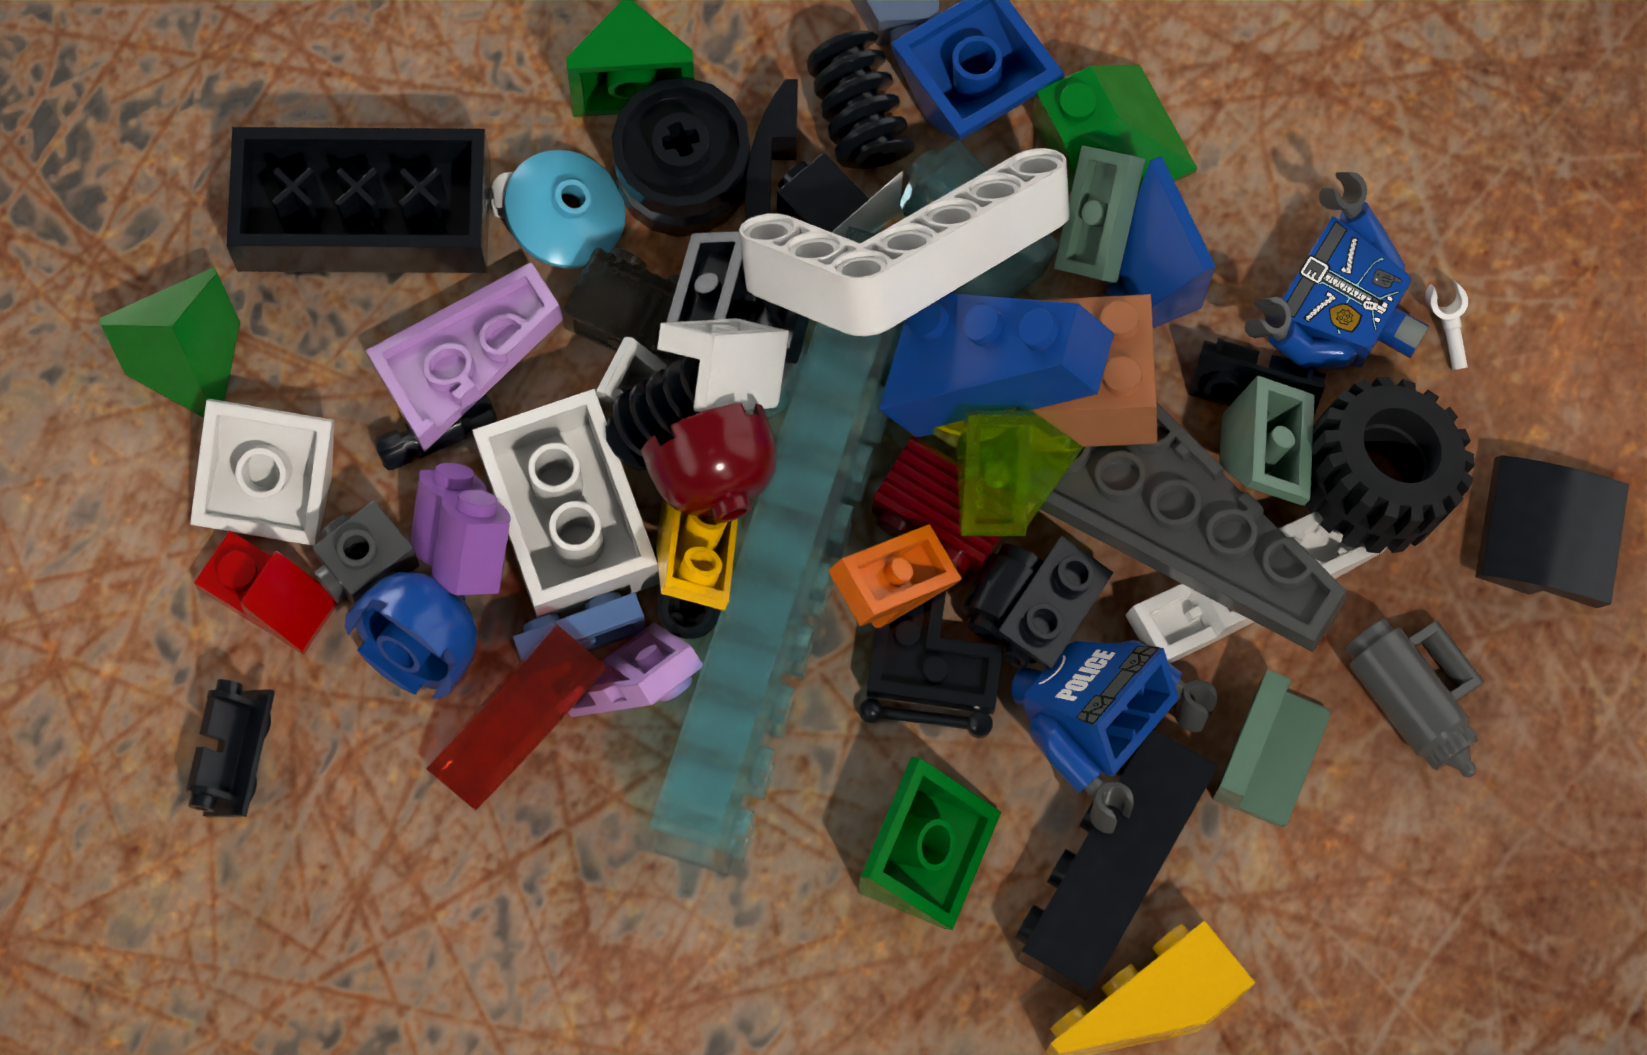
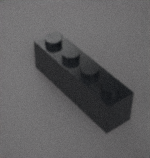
(1113, 870)

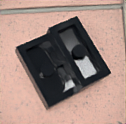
(715, 289)
(1552, 530)

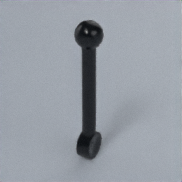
(977, 725)

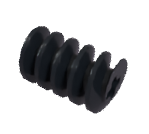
(854, 104)
(651, 410)

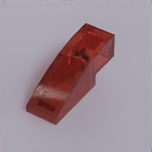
(516, 716)

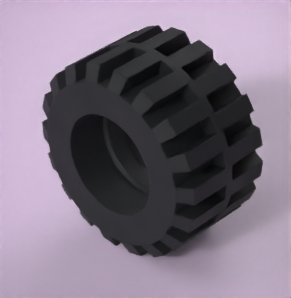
(1414, 437)

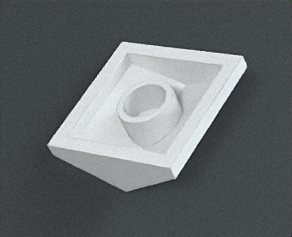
(263, 472)

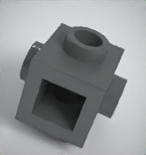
(360, 553)

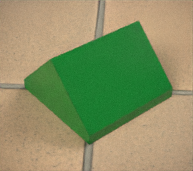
(622, 58)
(929, 846)

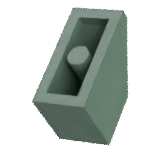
(1270, 440)

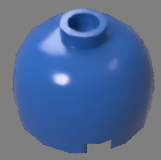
(415, 632)

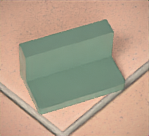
(1099, 213)
(1272, 752)

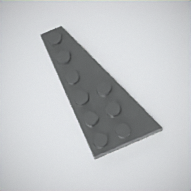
(1195, 526)

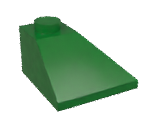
(1112, 112)

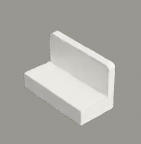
(736, 357)

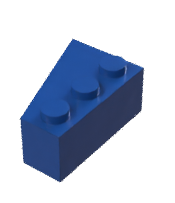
(992, 358)

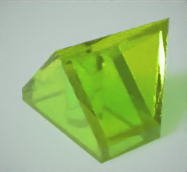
(1008, 470)

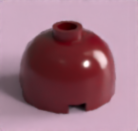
(714, 462)

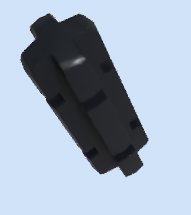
(397, 447)

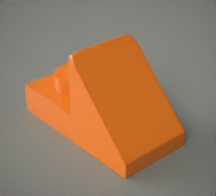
(894, 576)

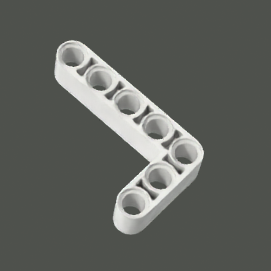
(914, 261)

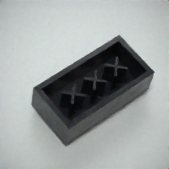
(359, 200)

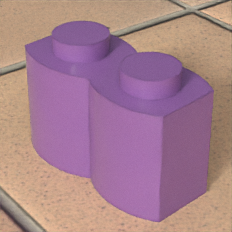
(460, 530)

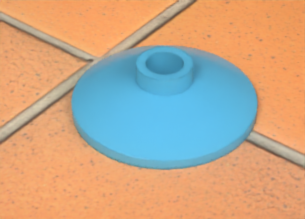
(551, 228)

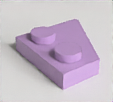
(640, 673)

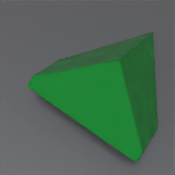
(178, 340)

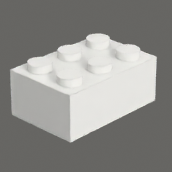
(567, 505)

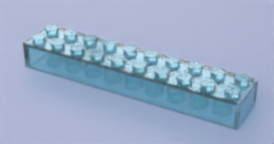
(773, 595)

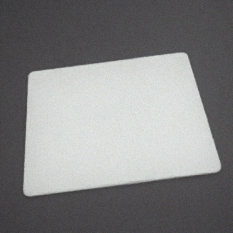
(876, 210)

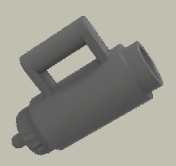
(1415, 695)

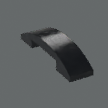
(773, 141)

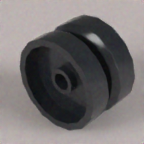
(681, 156)

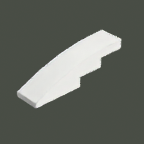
(1188, 621)

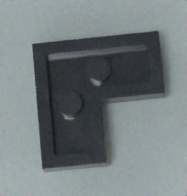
(922, 668)

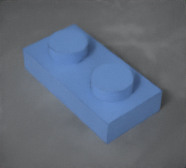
(602, 623)

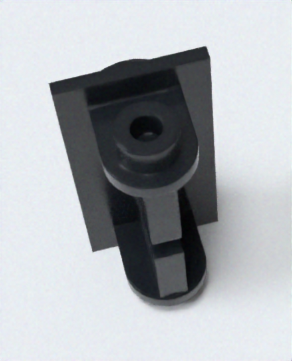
(1228, 369)
(1053, 606)
(226, 778)

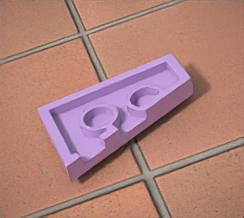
(463, 350)

